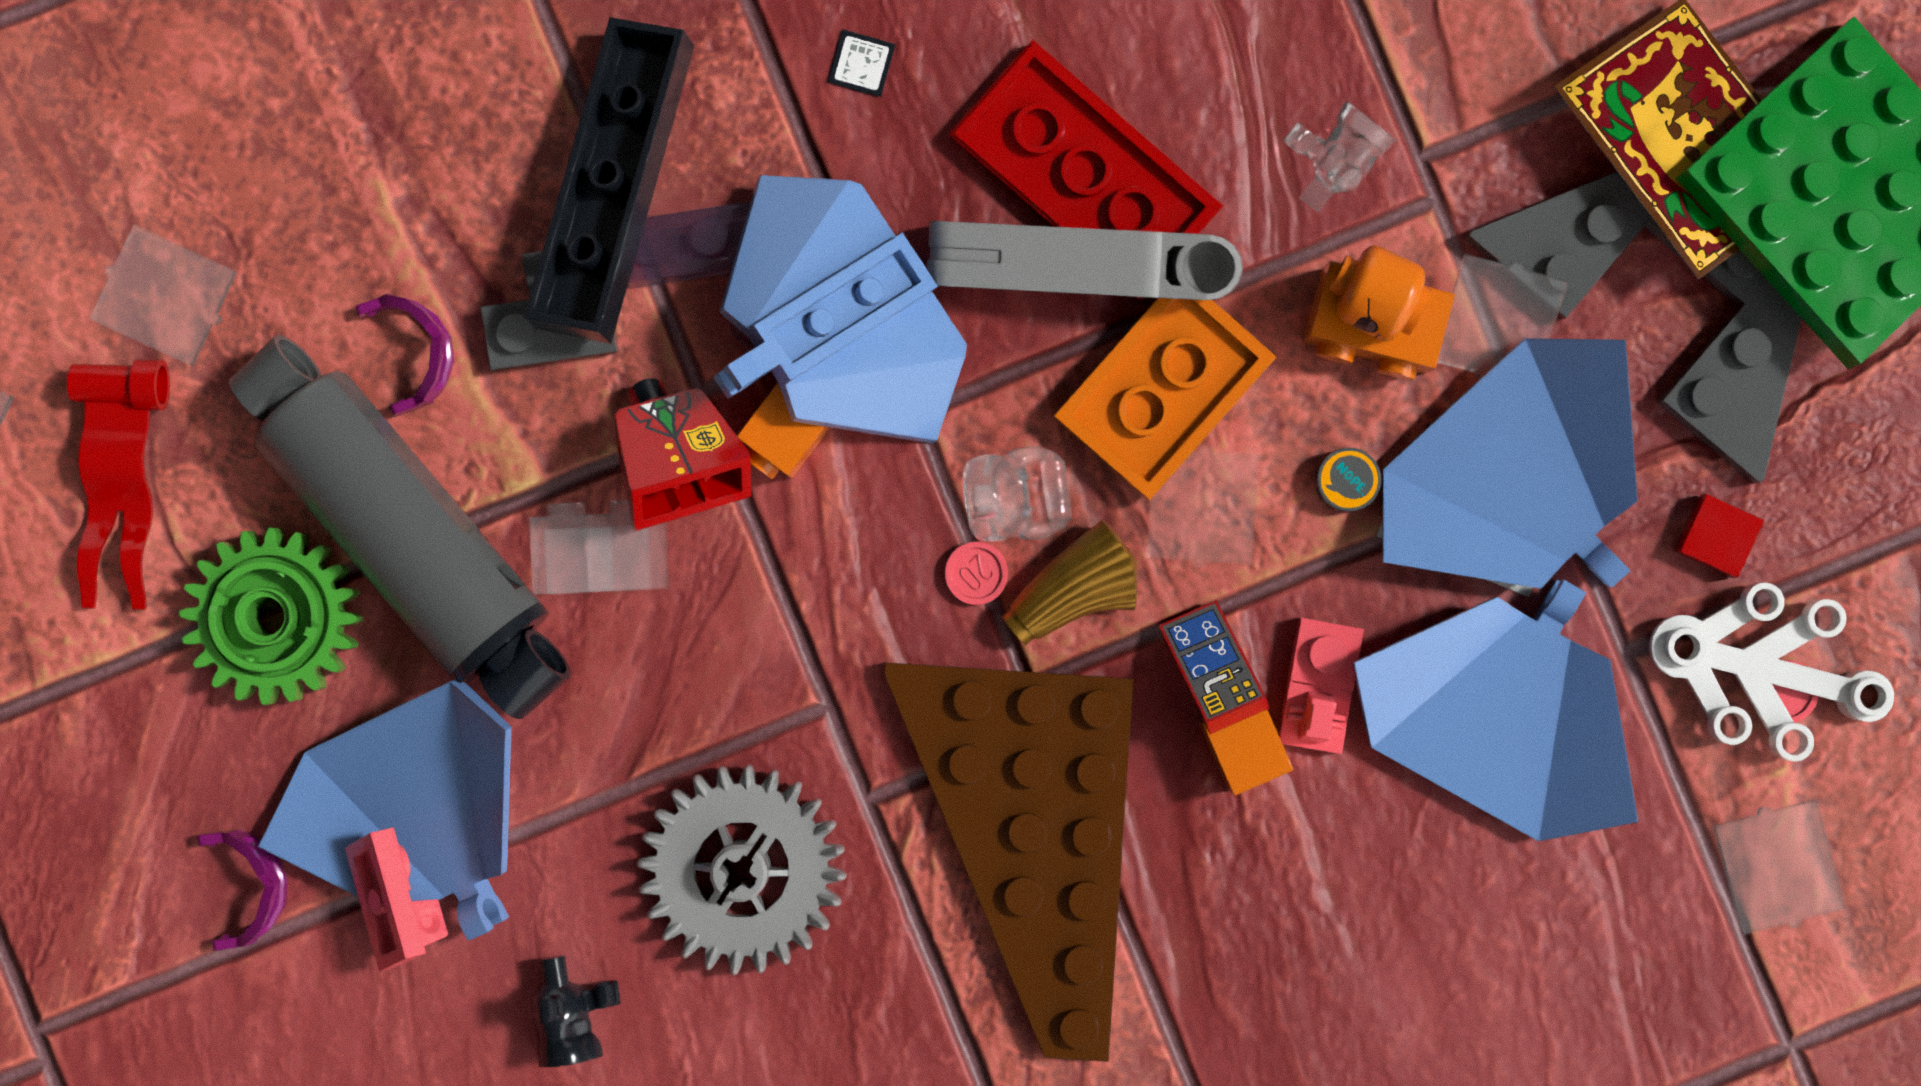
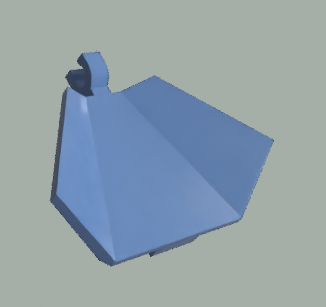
(839, 313)
(1519, 469)
(1505, 716)
(429, 772)

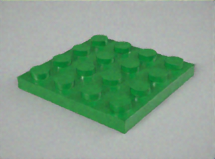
(1828, 191)

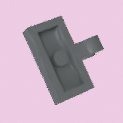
(517, 343)

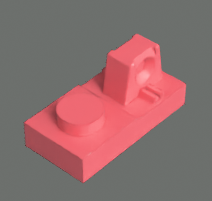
(1319, 685)
(394, 922)

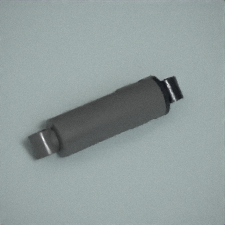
(400, 527)

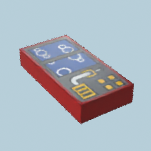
(1213, 667)

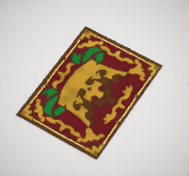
(1654, 111)

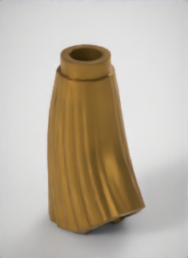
(1083, 579)

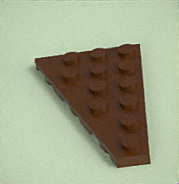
(1037, 810)

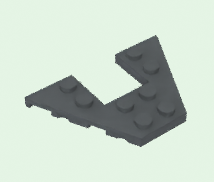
(1736, 380)

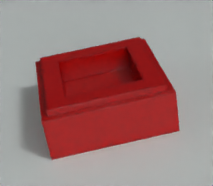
(1719, 536)

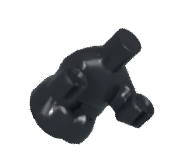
(563, 1015)

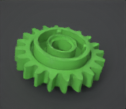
(231, 616)

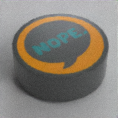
(1347, 479)

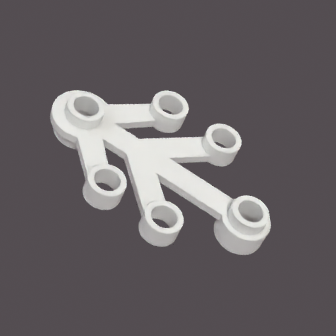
(1760, 667)

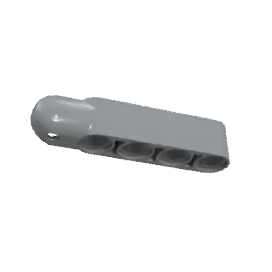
(1083, 260)

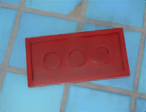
(1077, 155)

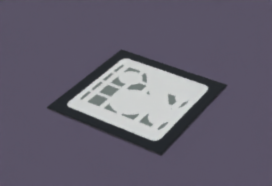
(861, 63)

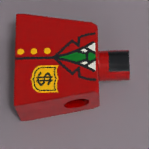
(677, 455)

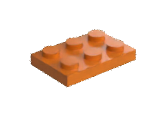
(1164, 390)

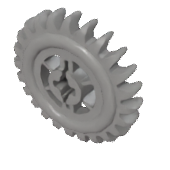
(707, 920)

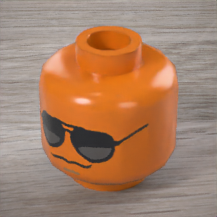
(1380, 293)

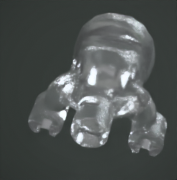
(1341, 158)

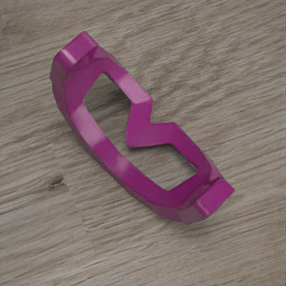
(440, 349)
(270, 873)

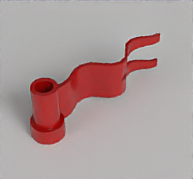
(113, 464)

